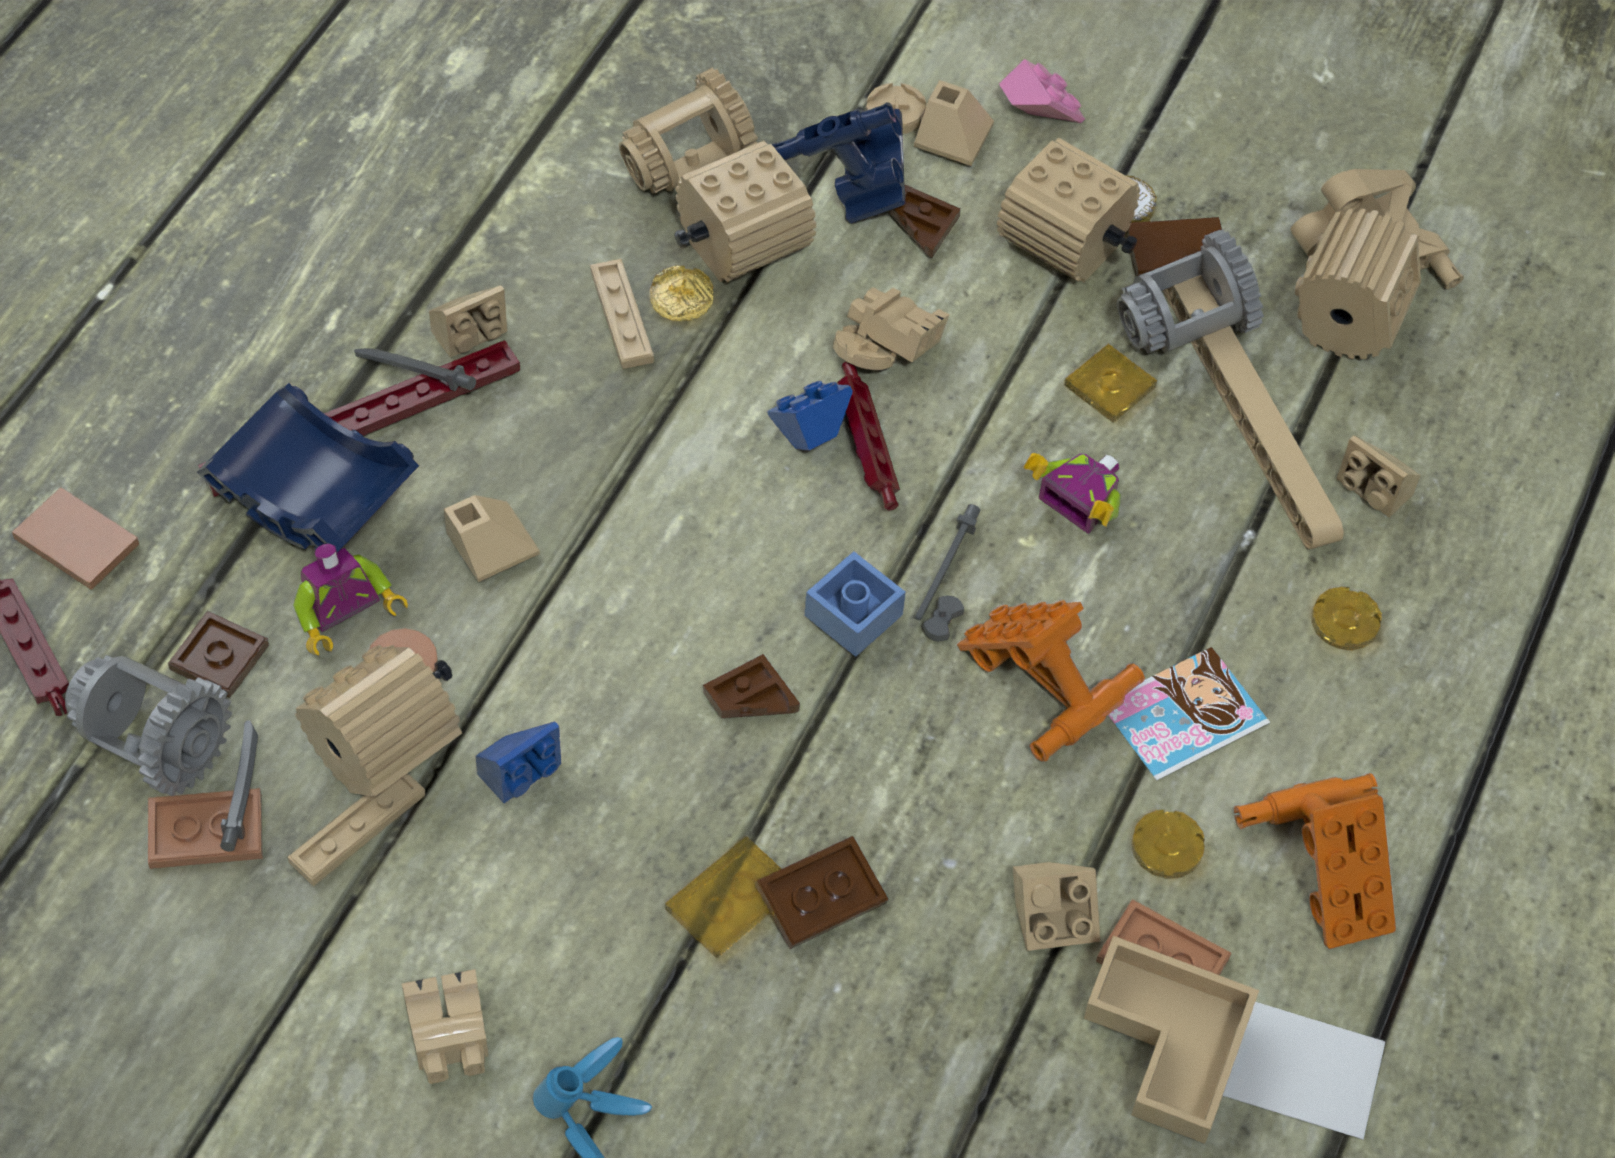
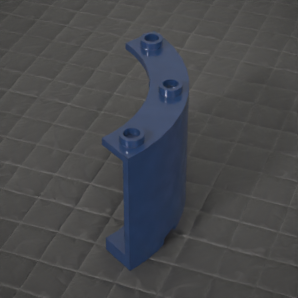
(306, 472)

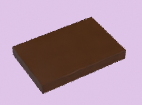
(1168, 241)
(821, 892)

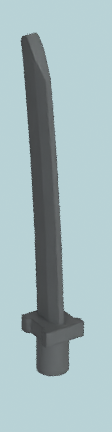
(454, 378)
(965, 524)
(233, 826)

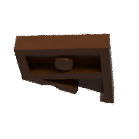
(926, 219)
(751, 691)

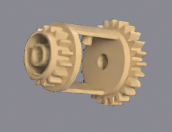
(722, 115)

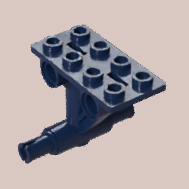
(869, 149)

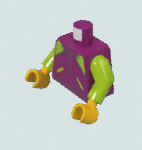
(1079, 488)
(337, 589)

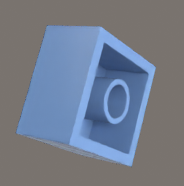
(854, 603)

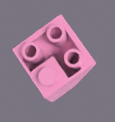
(1040, 93)

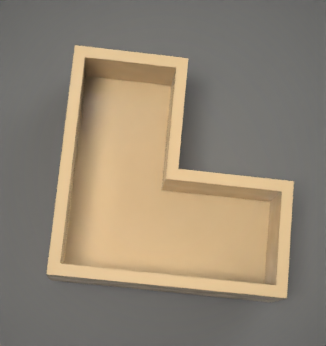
(1190, 1020)

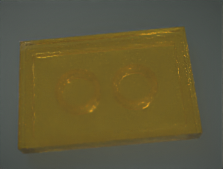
(724, 898)

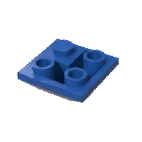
(813, 415)
(520, 760)

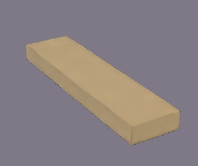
(622, 314)
(354, 829)

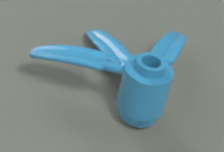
(565, 1086)

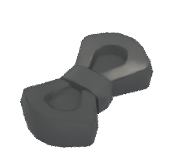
(947, 609)

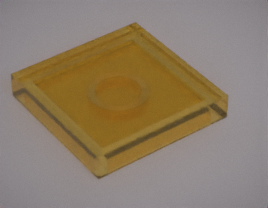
(1110, 383)

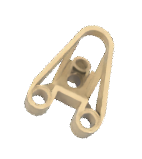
(1356, 191)

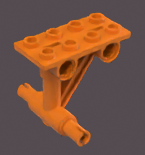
(1038, 643)
(1349, 848)

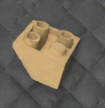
(953, 124)
(469, 320)
(1377, 476)
(488, 535)
(1056, 904)

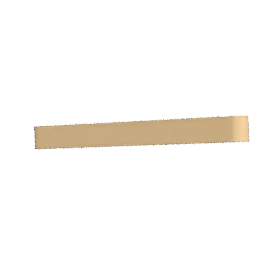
(1259, 421)

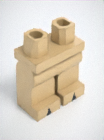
(897, 322)
(451, 1038)

